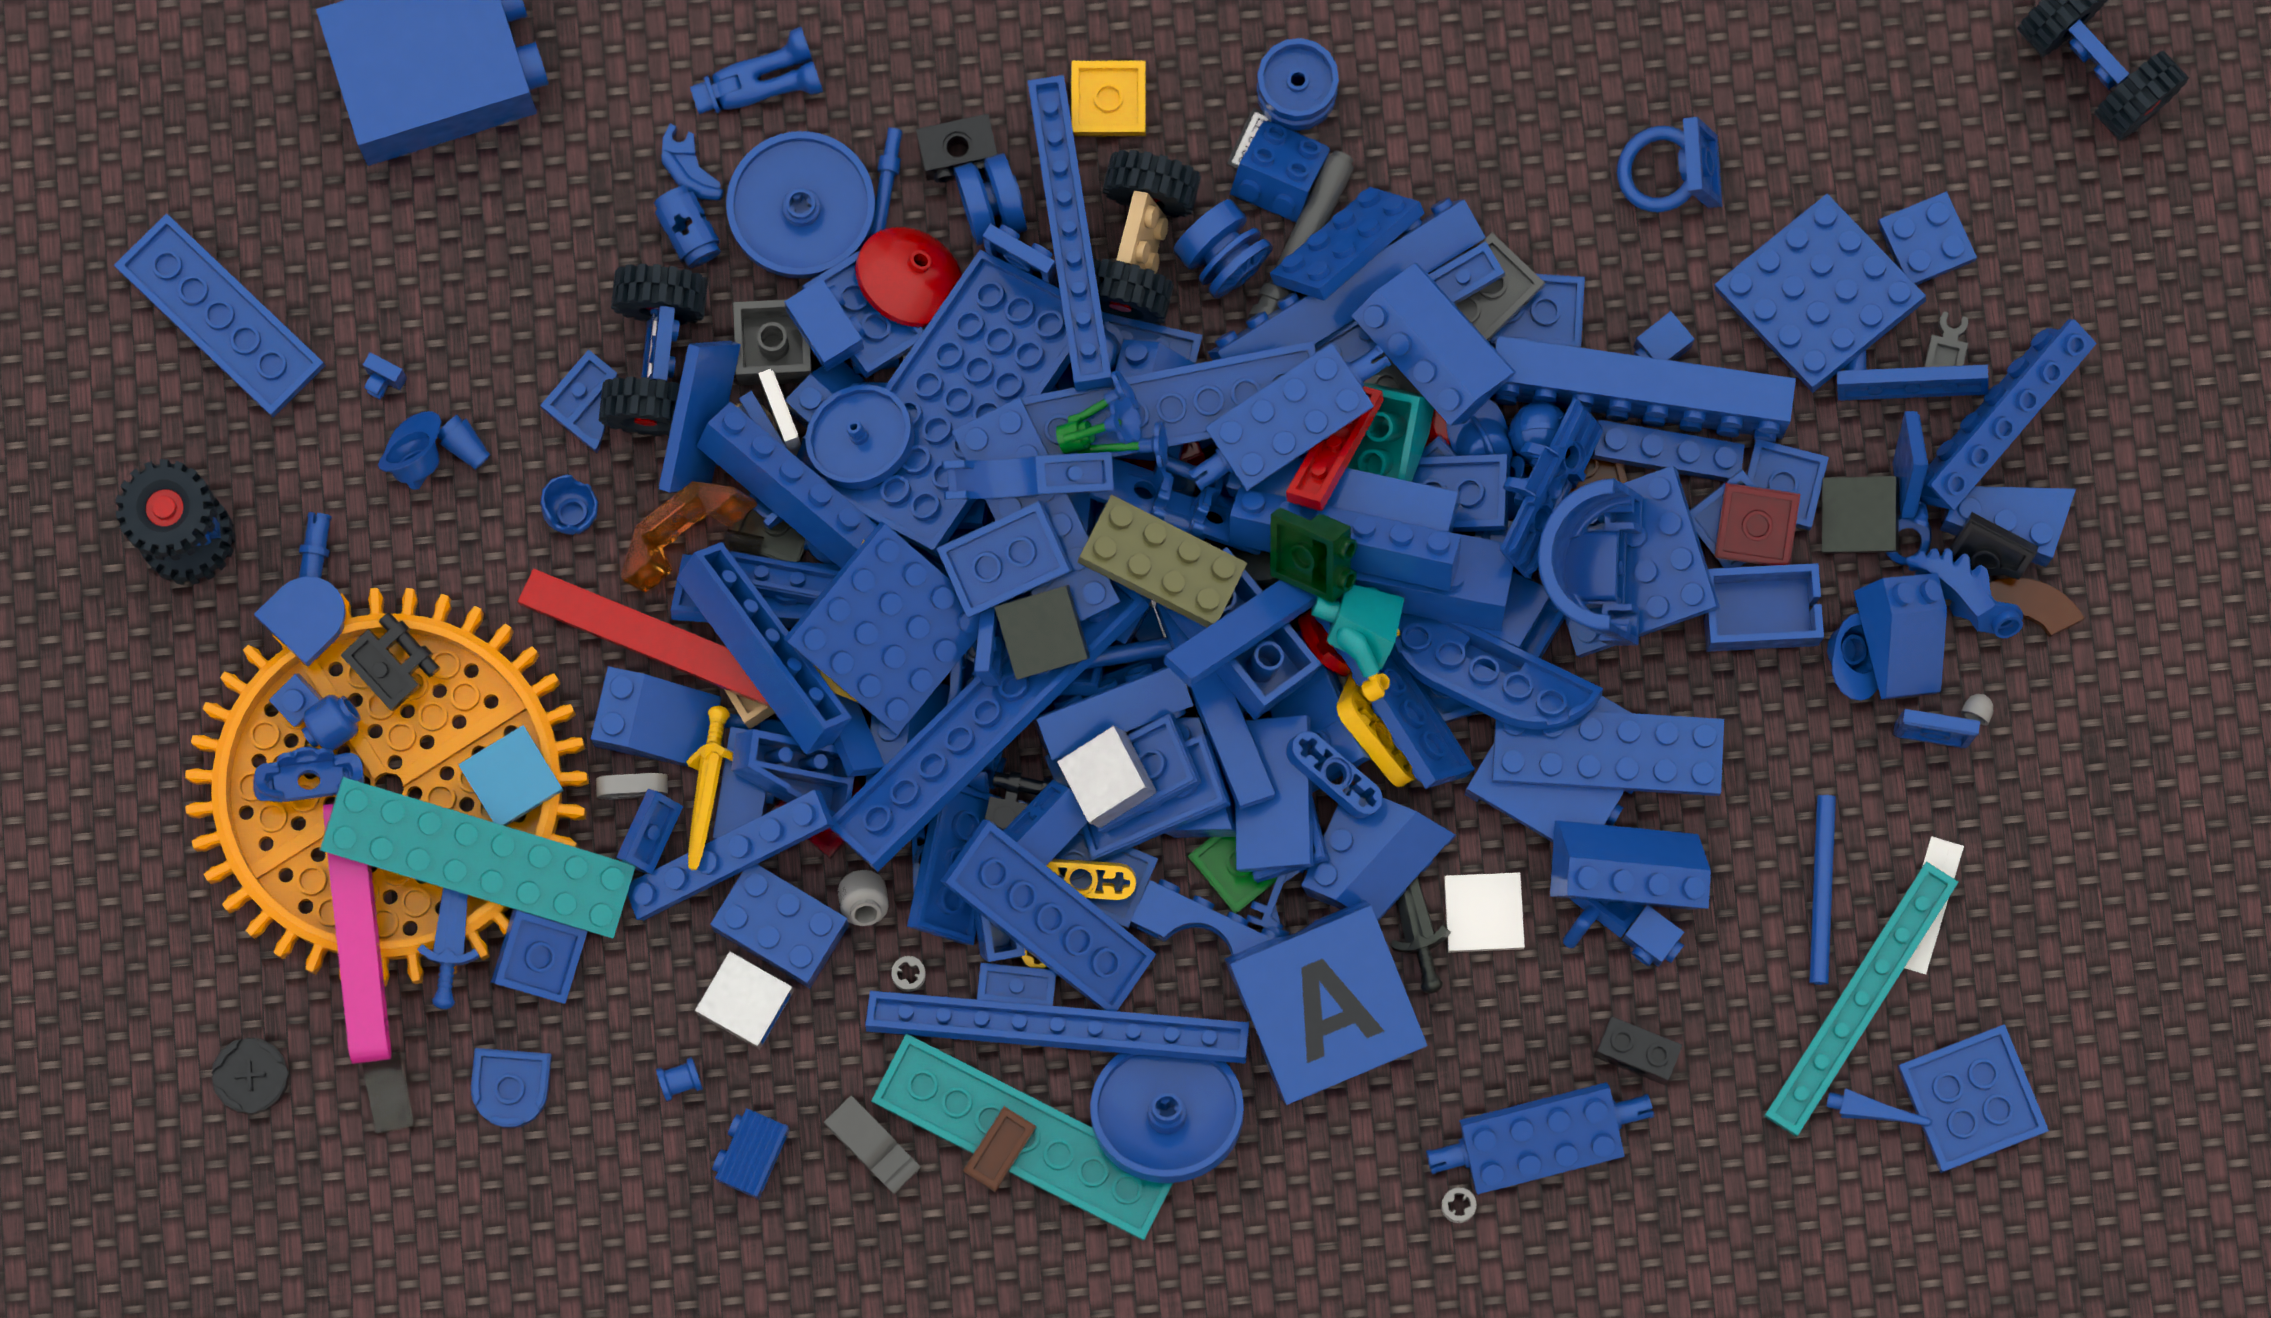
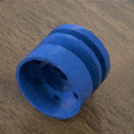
(1217, 242)

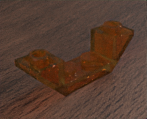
(646, 559)

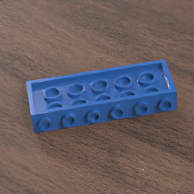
(2004, 413)

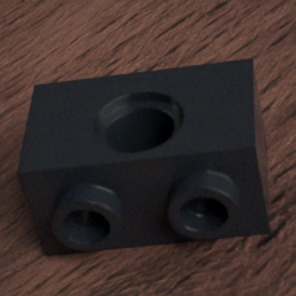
(937, 139)
(1638, 1050)

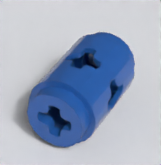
(672, 212)

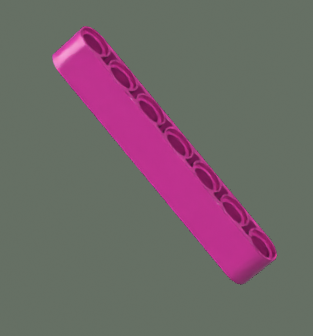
(359, 957)

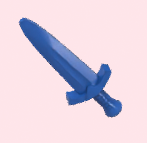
(449, 945)

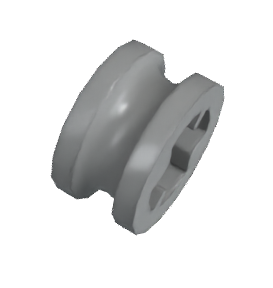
(904, 985)
(1449, 1198)

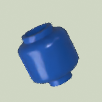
(331, 722)

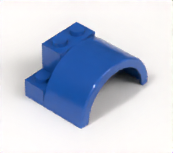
(1588, 566)

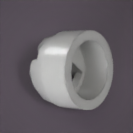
(1978, 708)

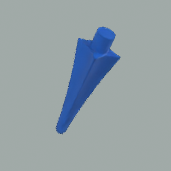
(1861, 1107)

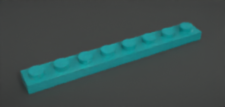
(1861, 999)

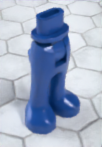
(739, 83)

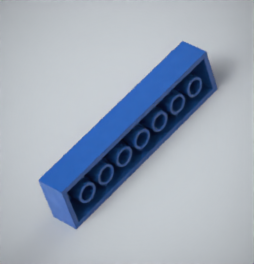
(1647, 389)

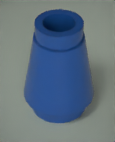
(463, 442)

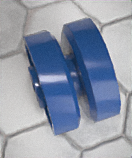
(1301, 63)
(996, 197)

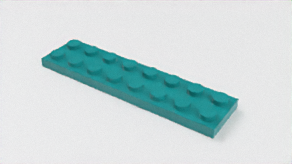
(477, 857)
(1058, 1158)

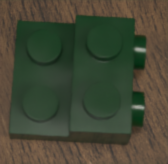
(1312, 553)

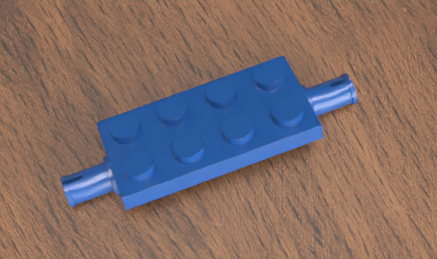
(1289, 417)
(1541, 1137)

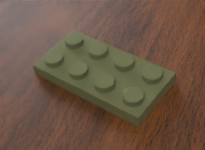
(1162, 562)

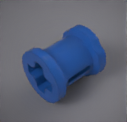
(679, 1079)

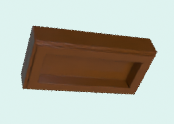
(999, 1149)

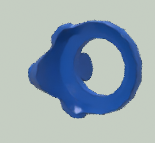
(1921, 525)

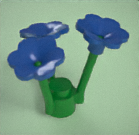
(1124, 420)

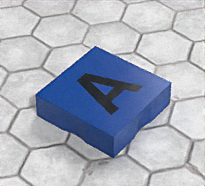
(1326, 1002)

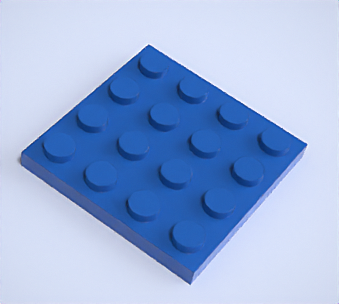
(1820, 293)
(1663, 563)
(886, 628)

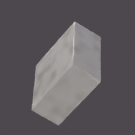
(1107, 777)
(744, 1000)

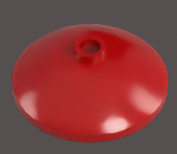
(900, 286)

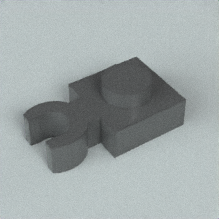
(1946, 349)

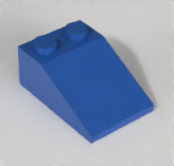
(1905, 633)
(651, 717)

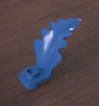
(1969, 592)

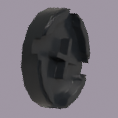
(250, 1075)

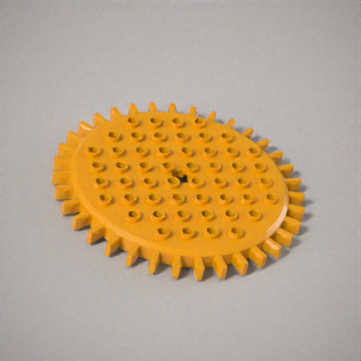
(254, 734)

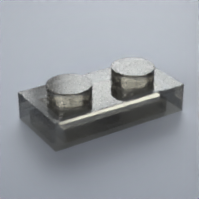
(388, 1094)

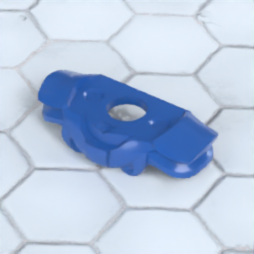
(280, 779)

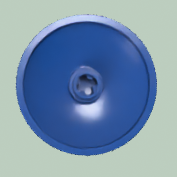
(800, 204)
(1166, 1115)

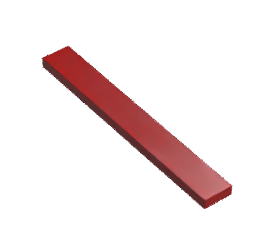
(637, 633)

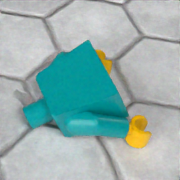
(1366, 628)

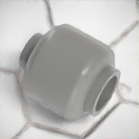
(863, 897)

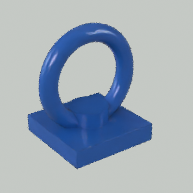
(1697, 165)

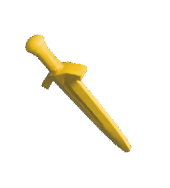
(708, 763)

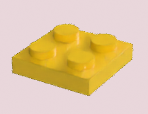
(1108, 98)

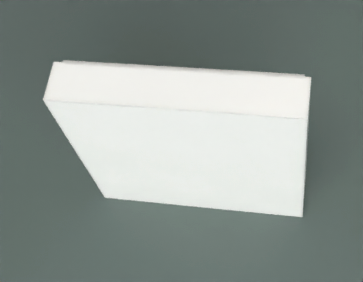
(780, 411)
(1484, 912)

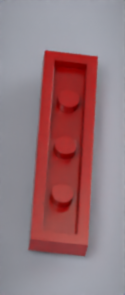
(1329, 459)

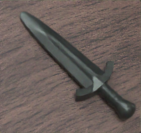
(1420, 935)

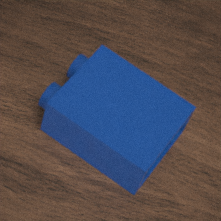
(428, 70)

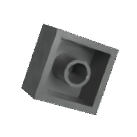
(769, 342)

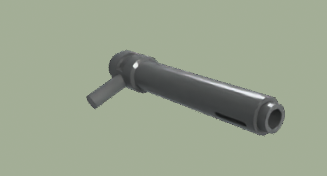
(1313, 217)

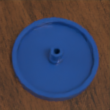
(860, 436)

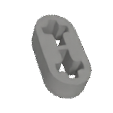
(630, 785)

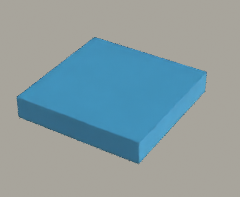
(511, 777)

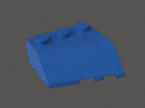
(1374, 856)

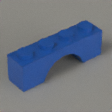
(1166, 912)

